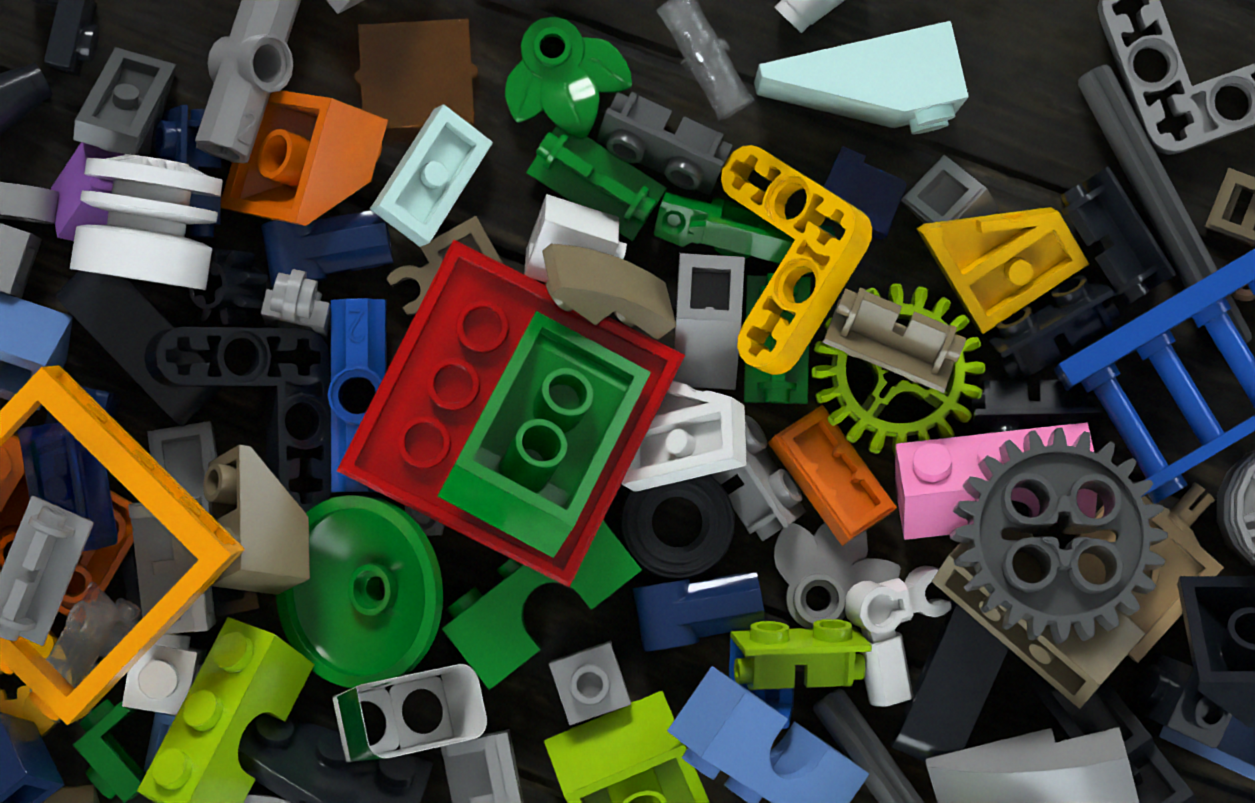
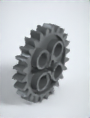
(1061, 593)

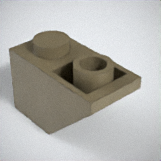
(262, 519)

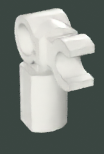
(878, 611)

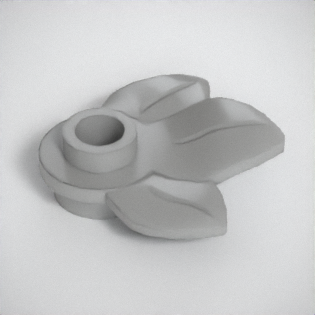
(822, 561)

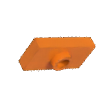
(832, 475)

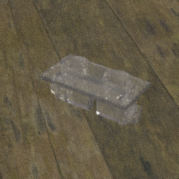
(91, 631)

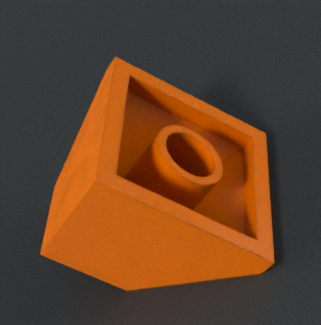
(305, 158)

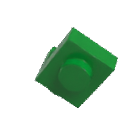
(111, 767)

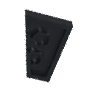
(311, 766)

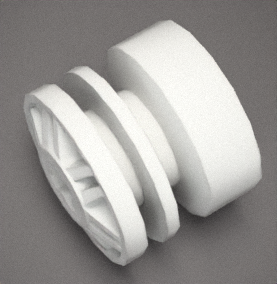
(146, 222)

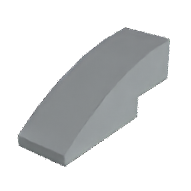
(1037, 771)

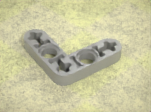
(1193, 102)

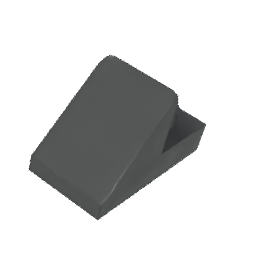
(126, 104)

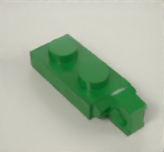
(724, 225)

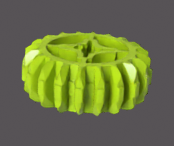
(866, 415)

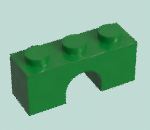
(492, 626)

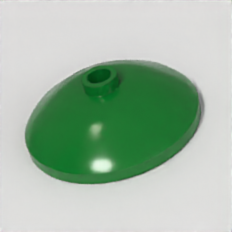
(341, 614)

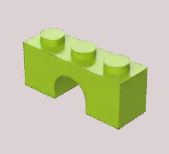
(239, 679)

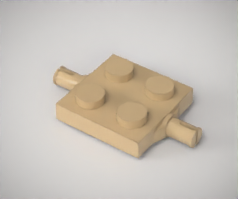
(1182, 558)

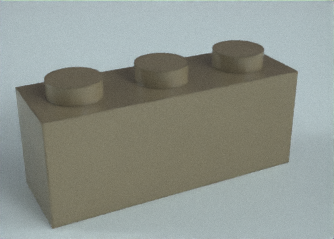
(1071, 667)

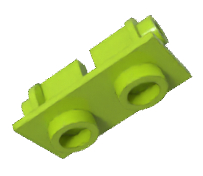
(824, 650)

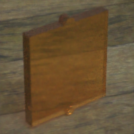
(414, 69)

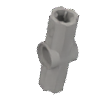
(244, 75)

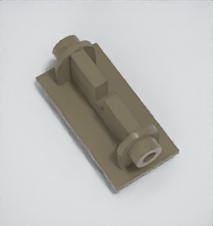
(868, 330)

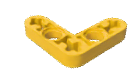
(811, 251)

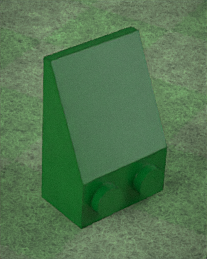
(545, 435)

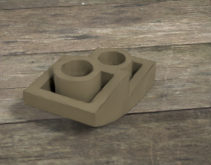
(604, 284)

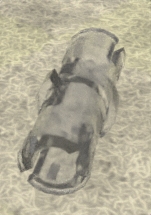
(705, 57)

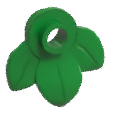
(567, 84)

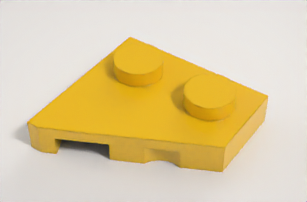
(1003, 260)

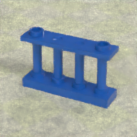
(1152, 339)

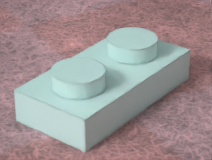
(431, 175)

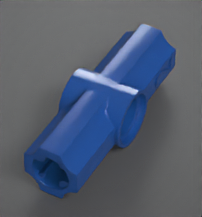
(356, 353)

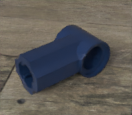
(327, 245)
(683, 611)

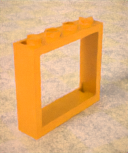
(160, 495)

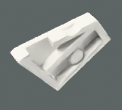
(689, 439)

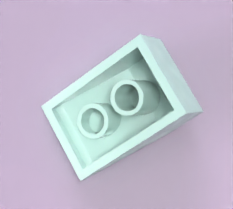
(879, 80)

